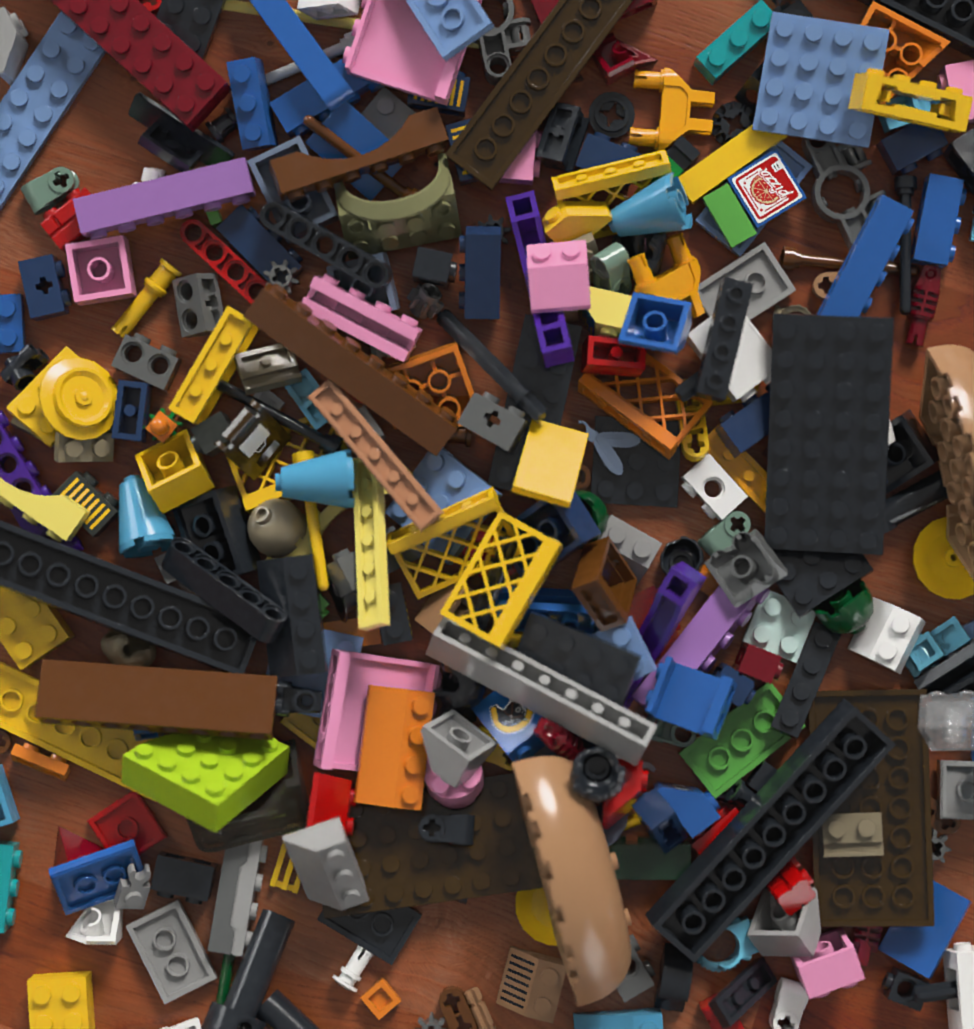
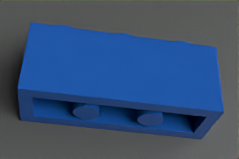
(252, 104)
(937, 220)

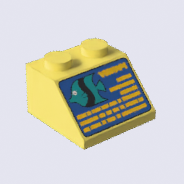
(606, 312)

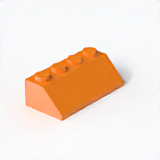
(393, 748)

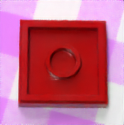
(128, 820)

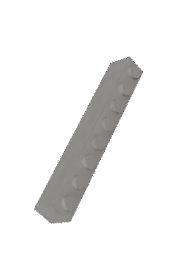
(542, 691)

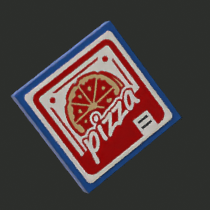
(766, 188)

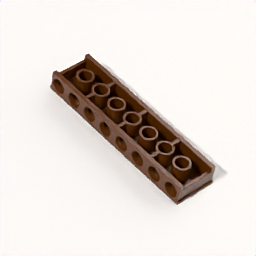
(156, 699)

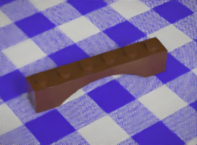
(303, 173)

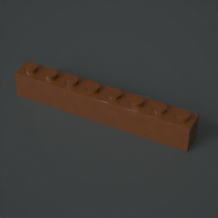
(351, 368)

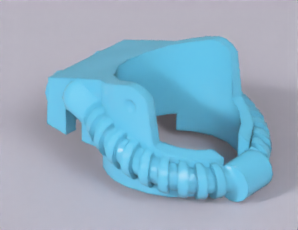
(743, 950)

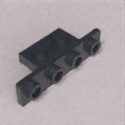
(172, 139)

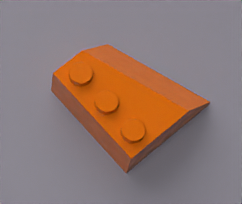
(908, 44)
(440, 375)

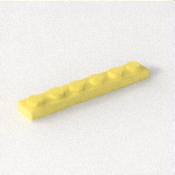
(370, 549)

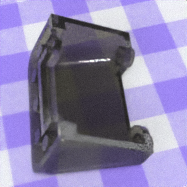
(273, 814)

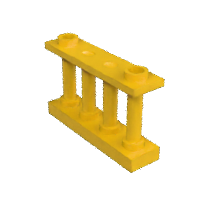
(215, 363)

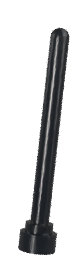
(905, 187)
(327, 443)

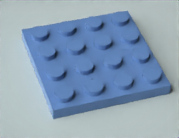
(811, 78)

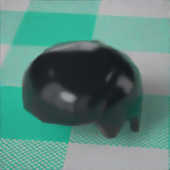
(681, 550)

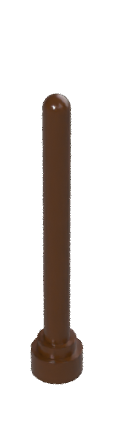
(348, 151)
(793, 259)

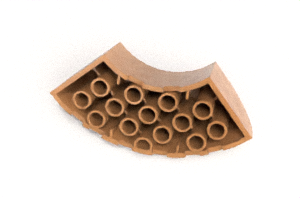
(949, 422)
(576, 877)

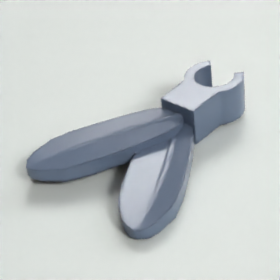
(605, 441)

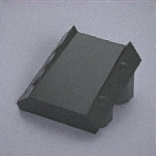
(746, 567)

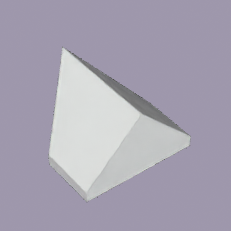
(98, 925)

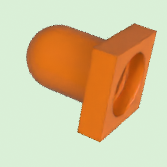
(161, 427)

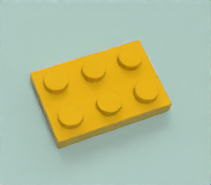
(27, 406)

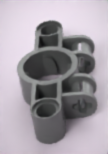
(503, 42)
(846, 161)

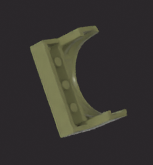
(402, 222)

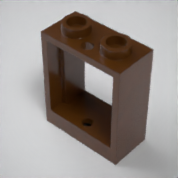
(603, 585)

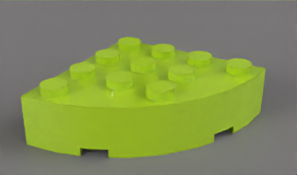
(205, 775)

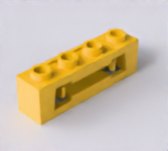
(953, 109)

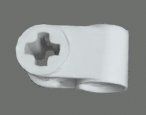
(789, 1001)

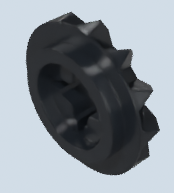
(624, 110)
(730, 111)

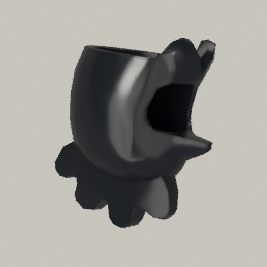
(460, 696)

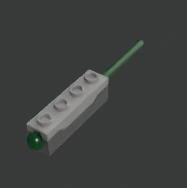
(236, 907)

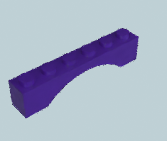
(528, 231)
(667, 612)

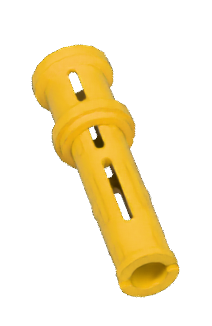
(154, 288)

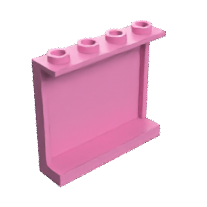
(398, 53)
(346, 696)

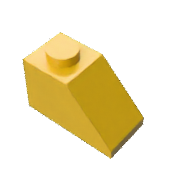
(575, 219)

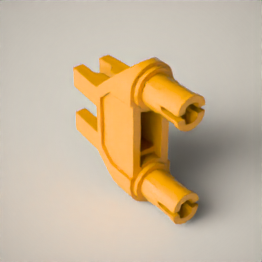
(674, 110)
(677, 282)

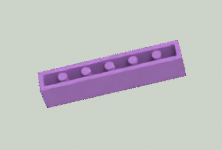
(164, 198)
(705, 636)

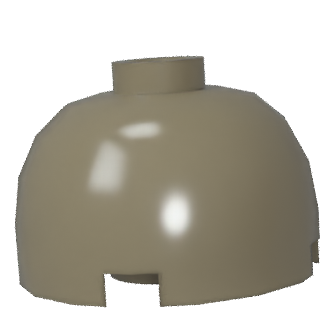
(276, 527)

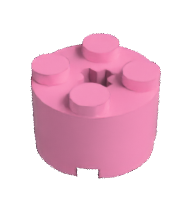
(453, 797)

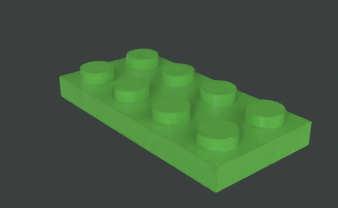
(741, 743)

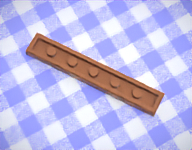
(375, 455)

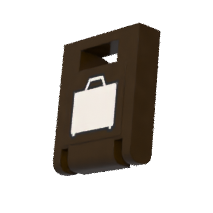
(253, 440)

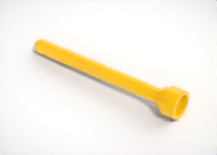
(314, 530)

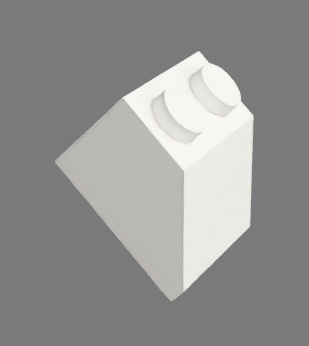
(888, 636)

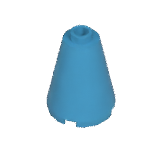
(653, 210)
(320, 480)
(141, 521)

